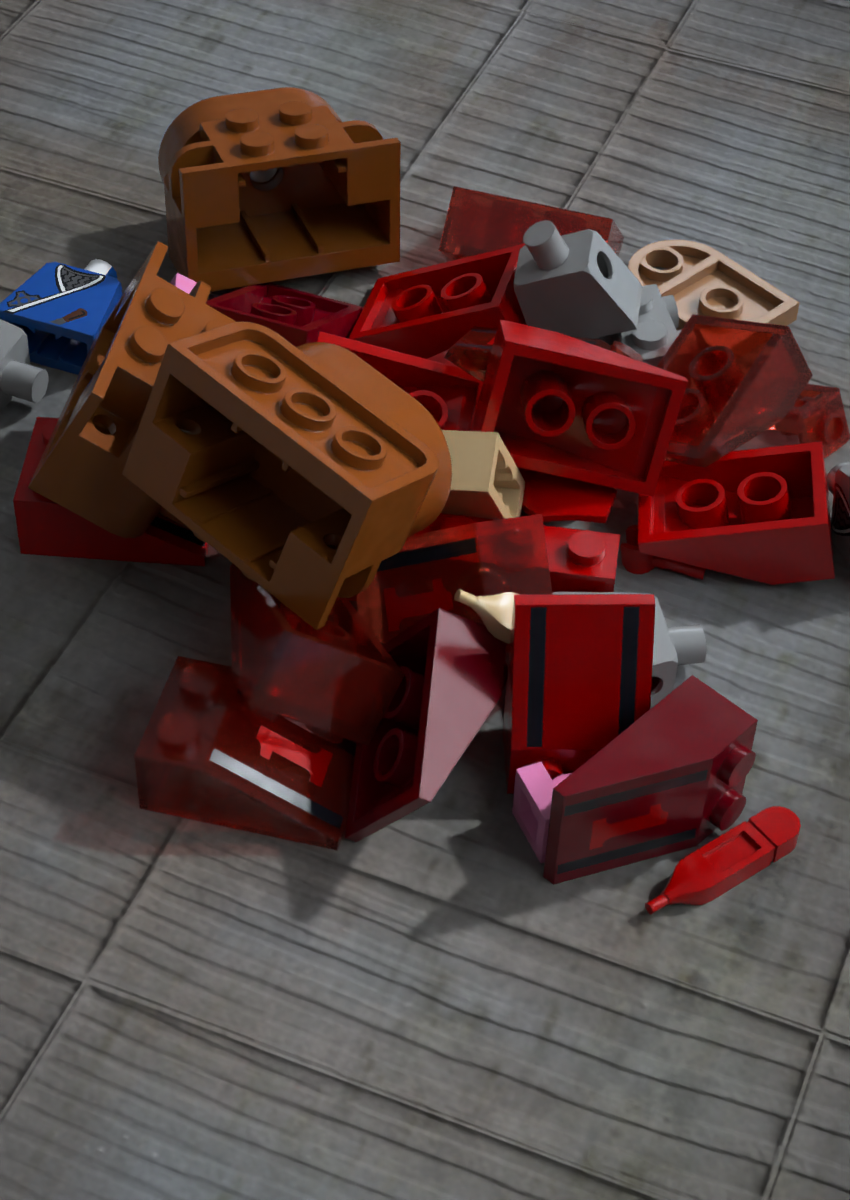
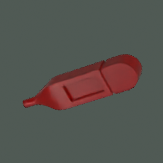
(730, 859)

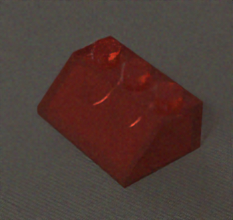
(491, 222)

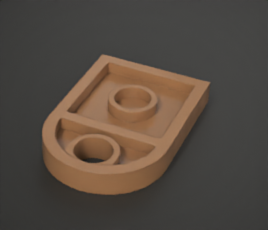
(710, 284)

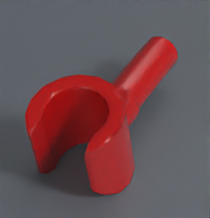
(642, 563)

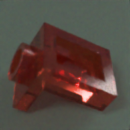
(816, 418)

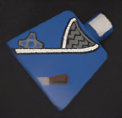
(63, 311)

